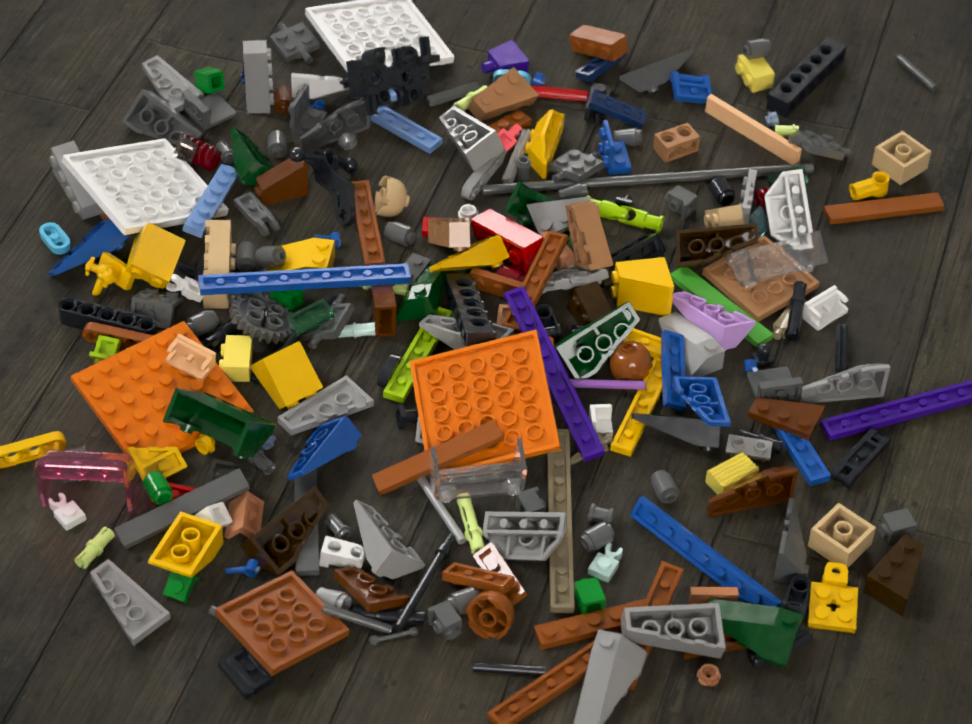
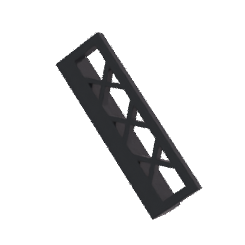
(645, 247)

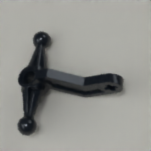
(325, 167)

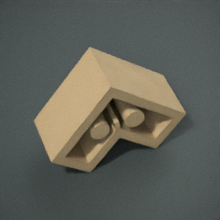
(724, 216)

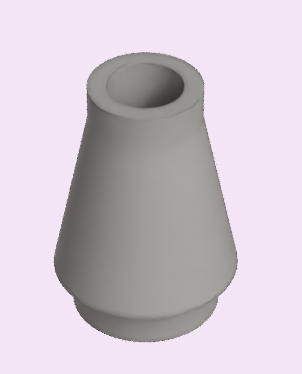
(334, 598)

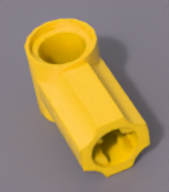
(875, 186)

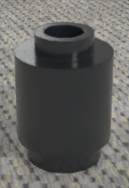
(722, 191)

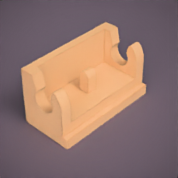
(191, 357)

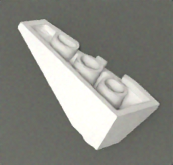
(318, 85)

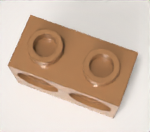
(676, 142)

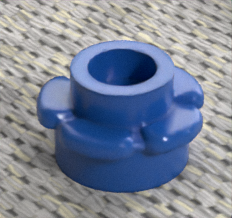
(538, 79)

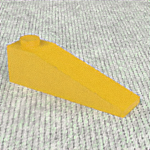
(479, 255)

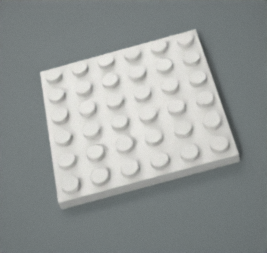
(371, 24)
(139, 184)

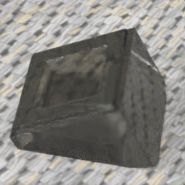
(184, 149)

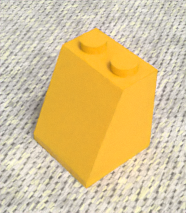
(154, 255)
(643, 284)
(287, 376)

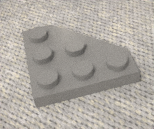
(573, 277)

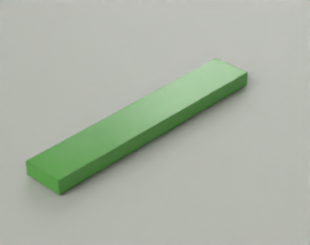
(694, 284)

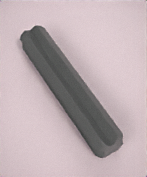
(451, 94)

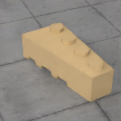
(218, 258)

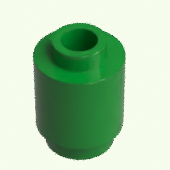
(157, 487)

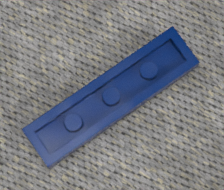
(672, 365)
(805, 458)

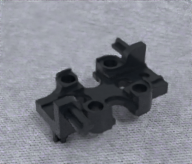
(404, 59)

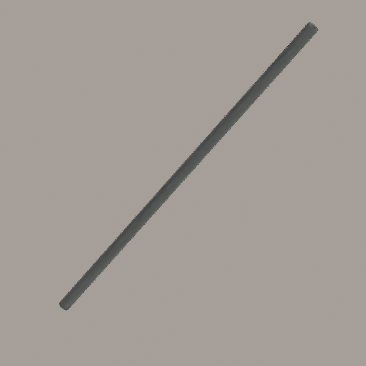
(642, 179)

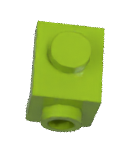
(105, 348)

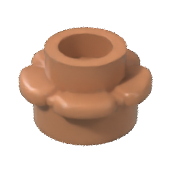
(711, 671)

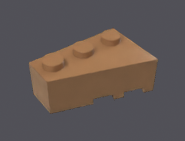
(503, 95)
(449, 232)
(588, 236)

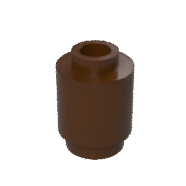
(282, 99)

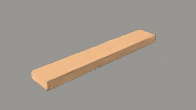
(753, 130)

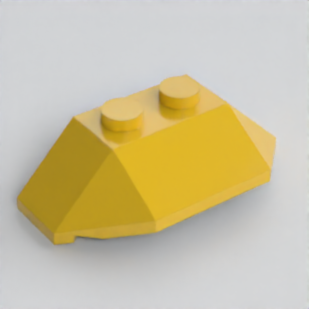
(545, 141)

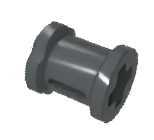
(600, 514)

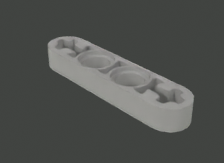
(481, 176)

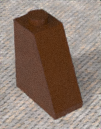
(282, 182)
(384, 310)

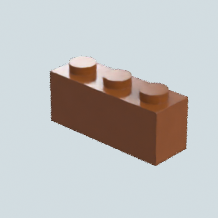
(599, 43)

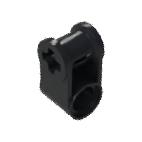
(549, 321)
(798, 595)

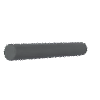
(916, 72)
(356, 618)

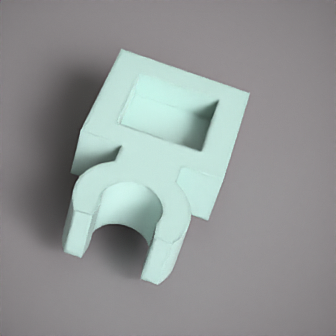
(605, 564)

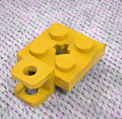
(835, 591)

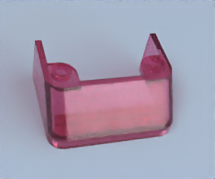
(86, 466)

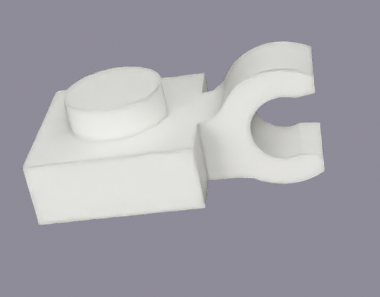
(187, 286)

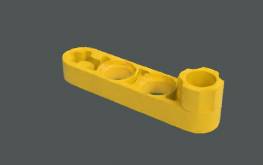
(52, 440)

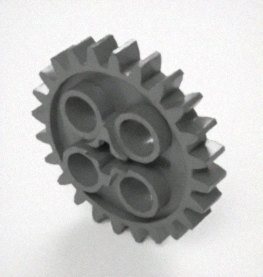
(249, 312)

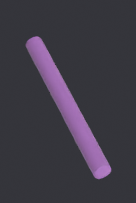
(608, 384)

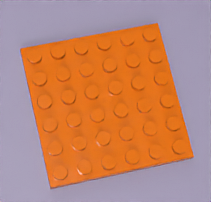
(483, 384)
(135, 389)

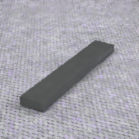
(162, 517)
(308, 558)

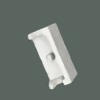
(825, 308)

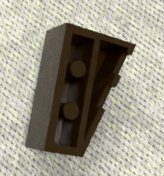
(588, 303)
(895, 574)

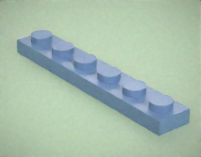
(210, 200)

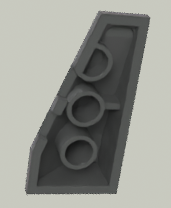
(655, 74)

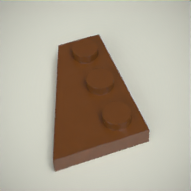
(367, 591)

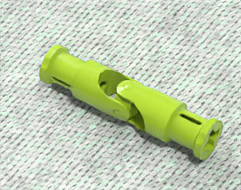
(642, 219)

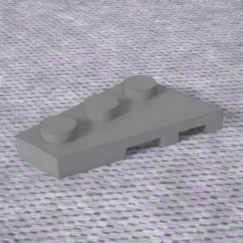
(552, 214)

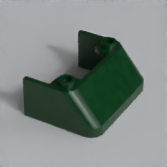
(518, 203)
(219, 420)

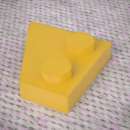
(165, 460)

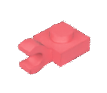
(508, 137)

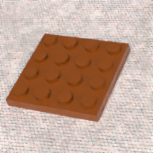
(281, 622)

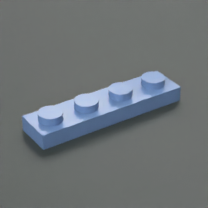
(407, 129)

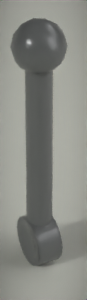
(374, 640)

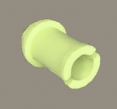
(786, 131)

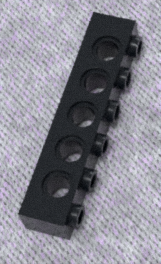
(806, 77)
(468, 310)

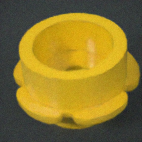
(205, 444)

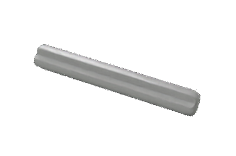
(519, 150)

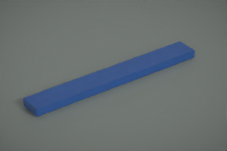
(701, 554)

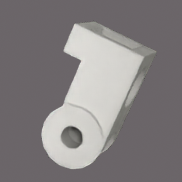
(341, 553)

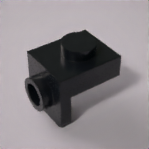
(185, 270)

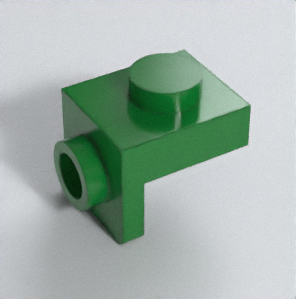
(179, 586)

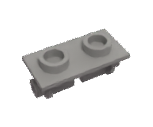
(752, 447)

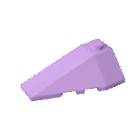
(724, 326)

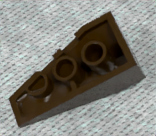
(707, 244)
(283, 538)

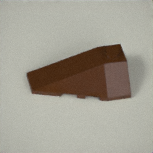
(762, 489)

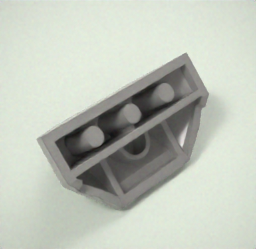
(525, 534)

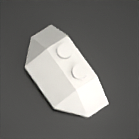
(788, 206)

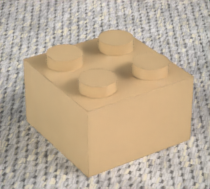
(901, 157)
(841, 536)

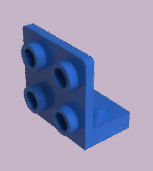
(613, 153)

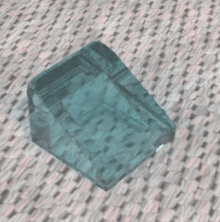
(759, 217)

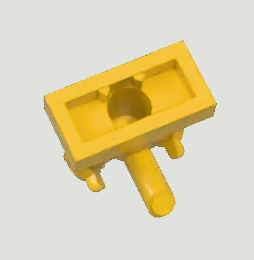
(108, 271)

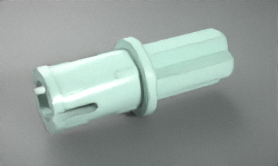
(358, 330)

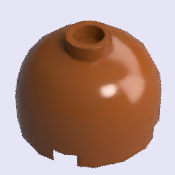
(630, 361)
(490, 614)

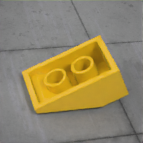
(308, 255)
(188, 545)

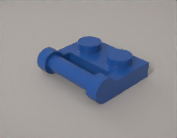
(690, 88)

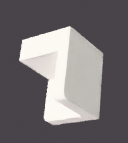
(601, 418)
(216, 513)

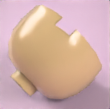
(391, 197)

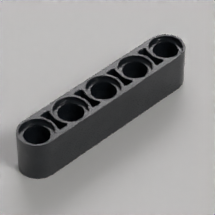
(78, 313)

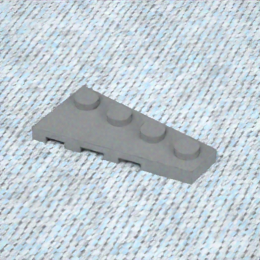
(168, 82)
(747, 195)
(329, 404)
(130, 604)

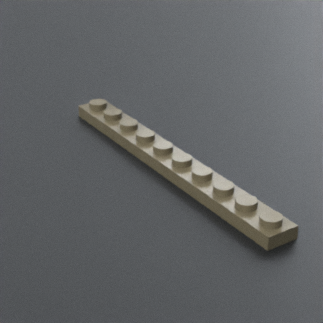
(560, 501)

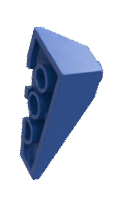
(102, 238)
(704, 398)
(326, 444)

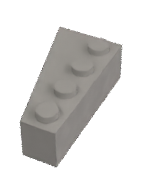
(257, 76)
(472, 138)
(80, 198)
(676, 627)

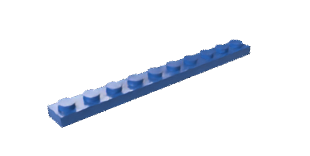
(303, 279)

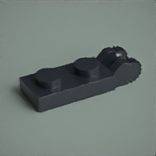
(604, 89)

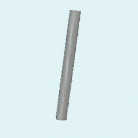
(443, 512)

